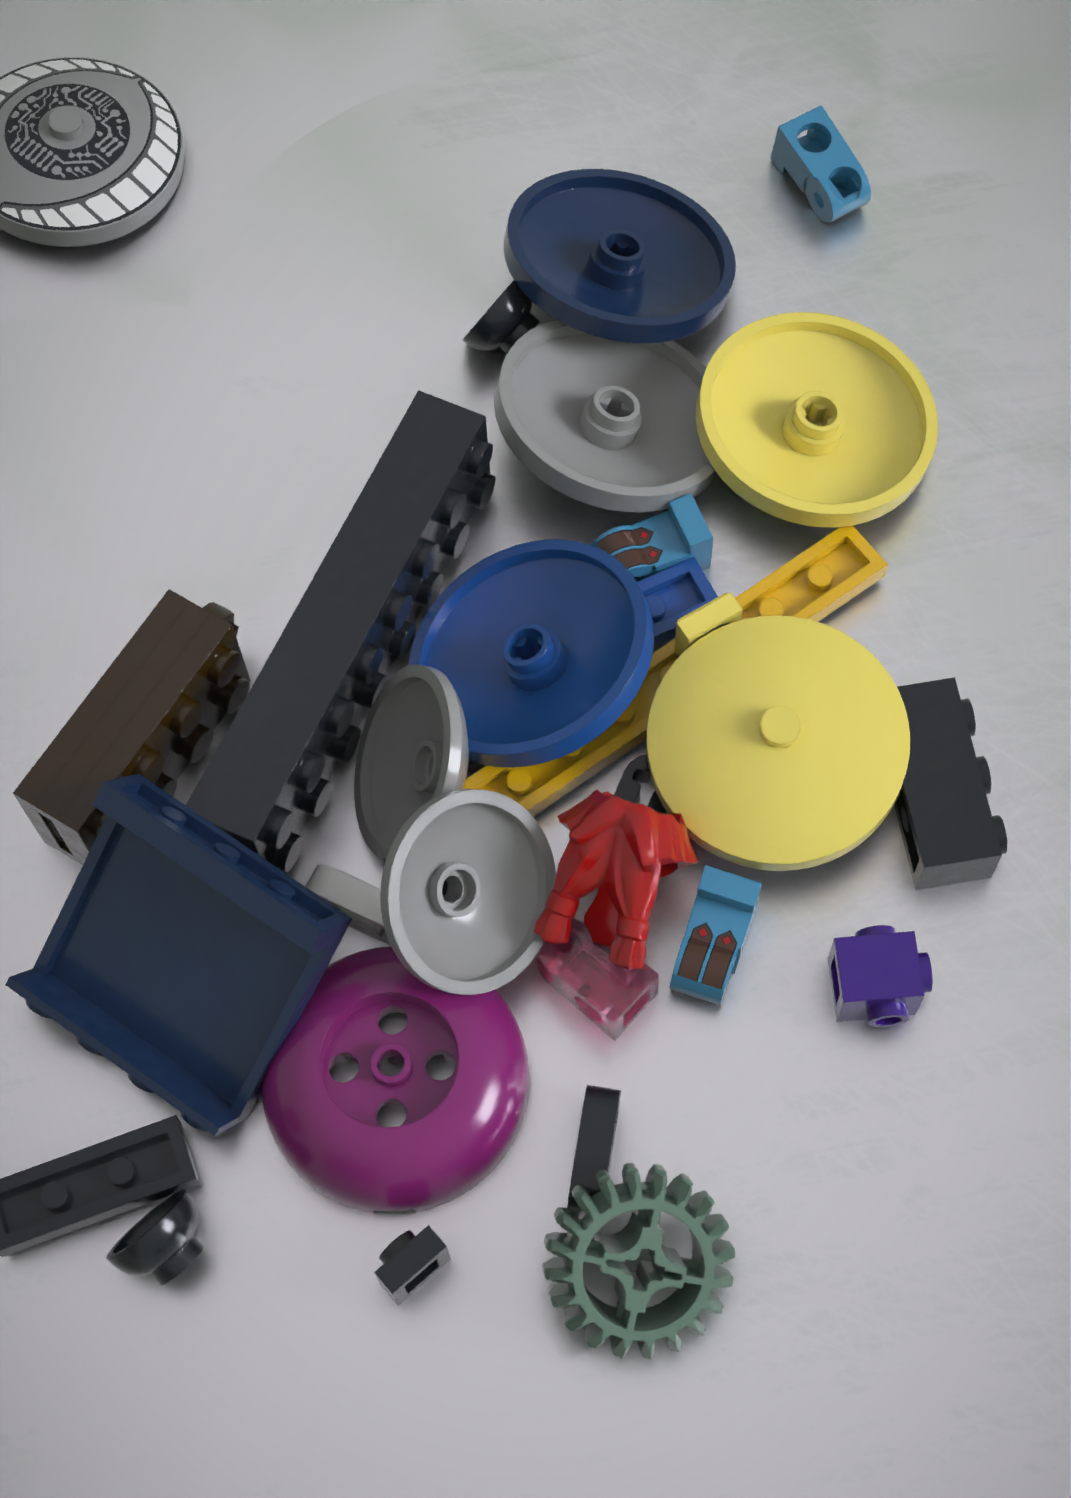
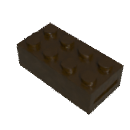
(140, 718)

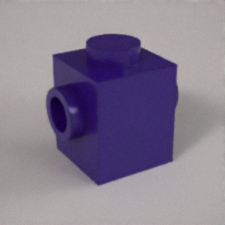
(878, 976)

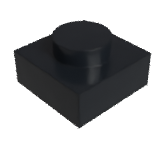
(410, 1262)

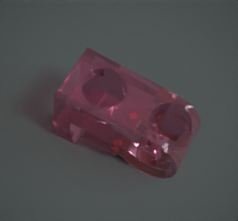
(594, 984)

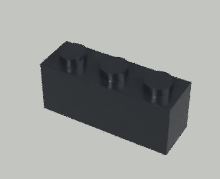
(945, 791)

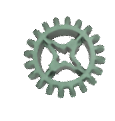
(692, 1277)

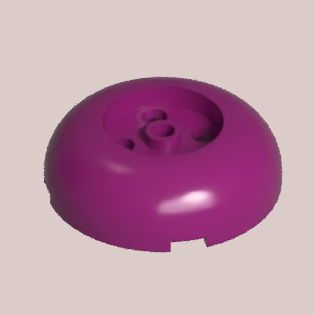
(452, 1126)

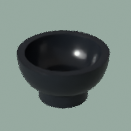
(503, 322)
(160, 1241)

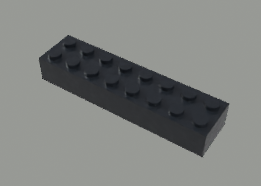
(348, 631)

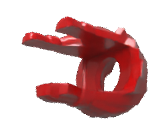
(623, 854)

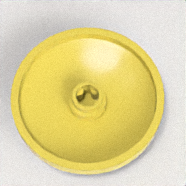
(816, 419)
(778, 742)

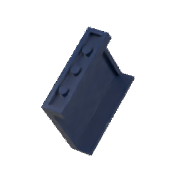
(181, 955)

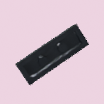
(94, 1184)

